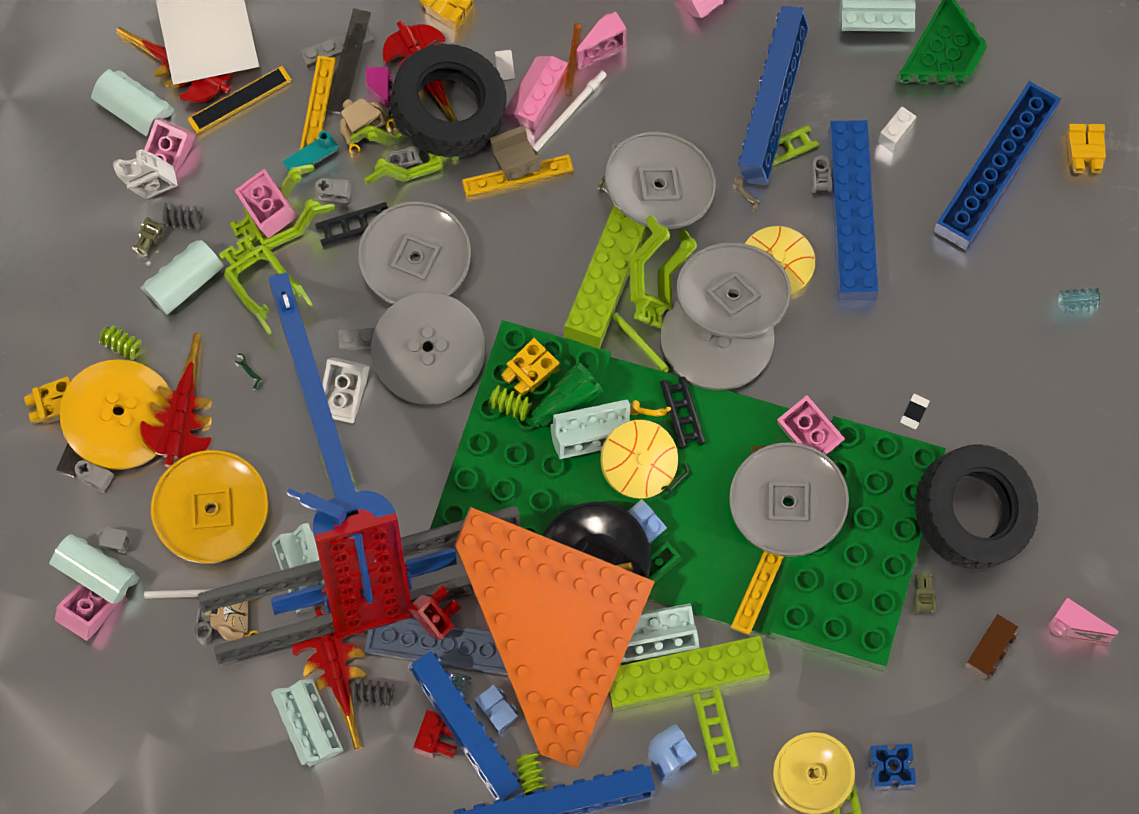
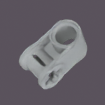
(405, 157)
(821, 177)
(334, 191)
(96, 476)
(203, 623)

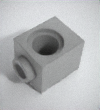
(114, 540)

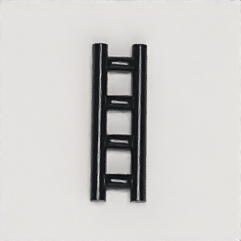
(347, 233)
(677, 422)

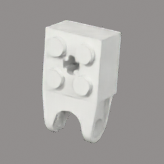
(146, 174)

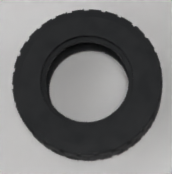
(453, 64)
(1012, 489)

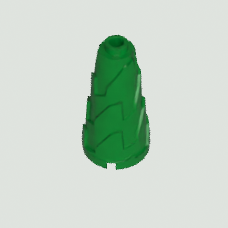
(567, 395)

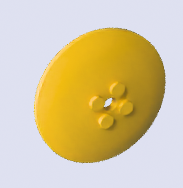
(89, 418)
(202, 481)

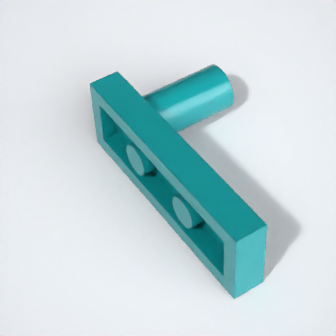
(313, 152)

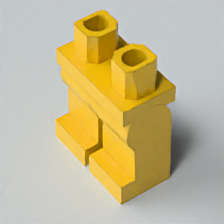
(448, 11)
(1086, 147)
(530, 367)
(47, 400)

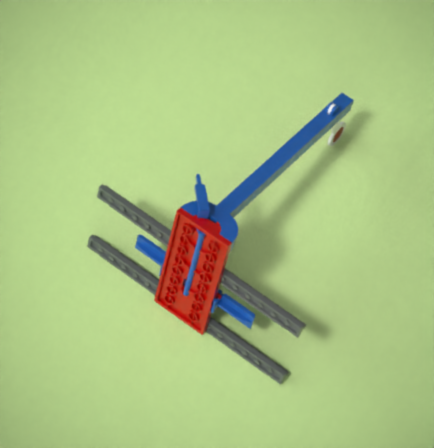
(353, 537)

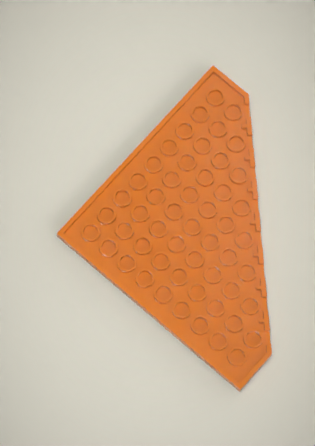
(555, 623)

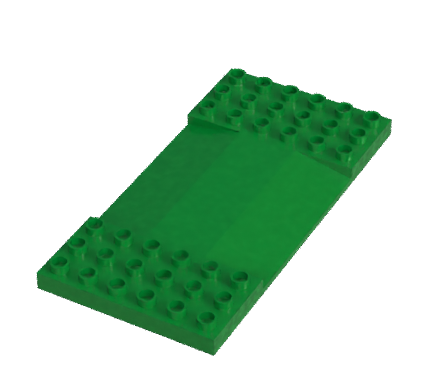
(828, 601)

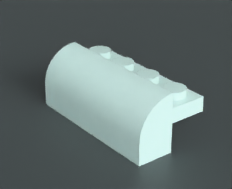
(877, 15)
(130, 101)
(182, 276)
(587, 428)
(295, 550)
(93, 569)
(663, 633)
(307, 722)

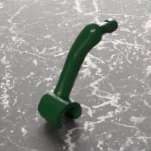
(248, 370)
(672, 485)

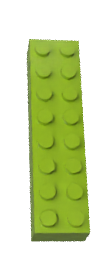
(604, 280)
(688, 673)

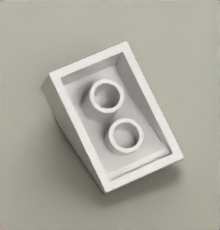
(344, 387)

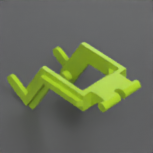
(389, 169)
(312, 208)
(244, 258)
(649, 308)

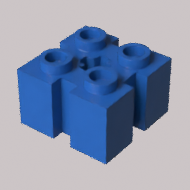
(883, 777)

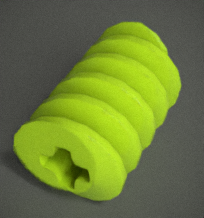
(120, 343)
(509, 403)
(530, 773)

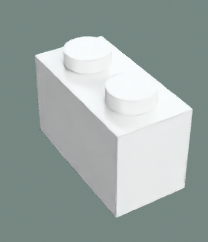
(897, 129)

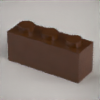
(992, 647)

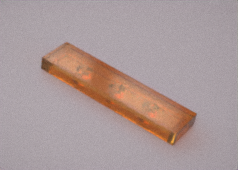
(571, 71)

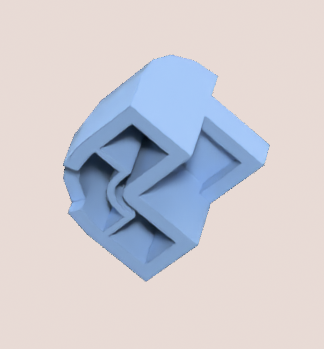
(648, 520)
(669, 752)

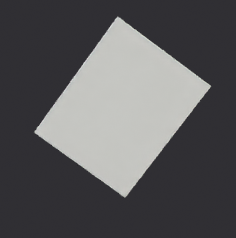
(206, 38)

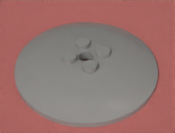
(665, 159)
(412, 230)
(735, 269)
(712, 360)
(432, 375)
(792, 473)

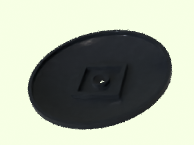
(604, 533)

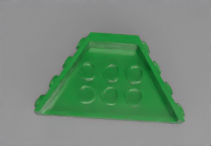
(945, 50)

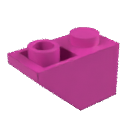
(378, 84)

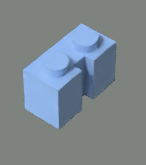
(496, 709)

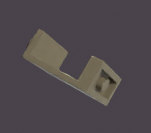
(515, 153)

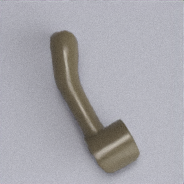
(748, 196)

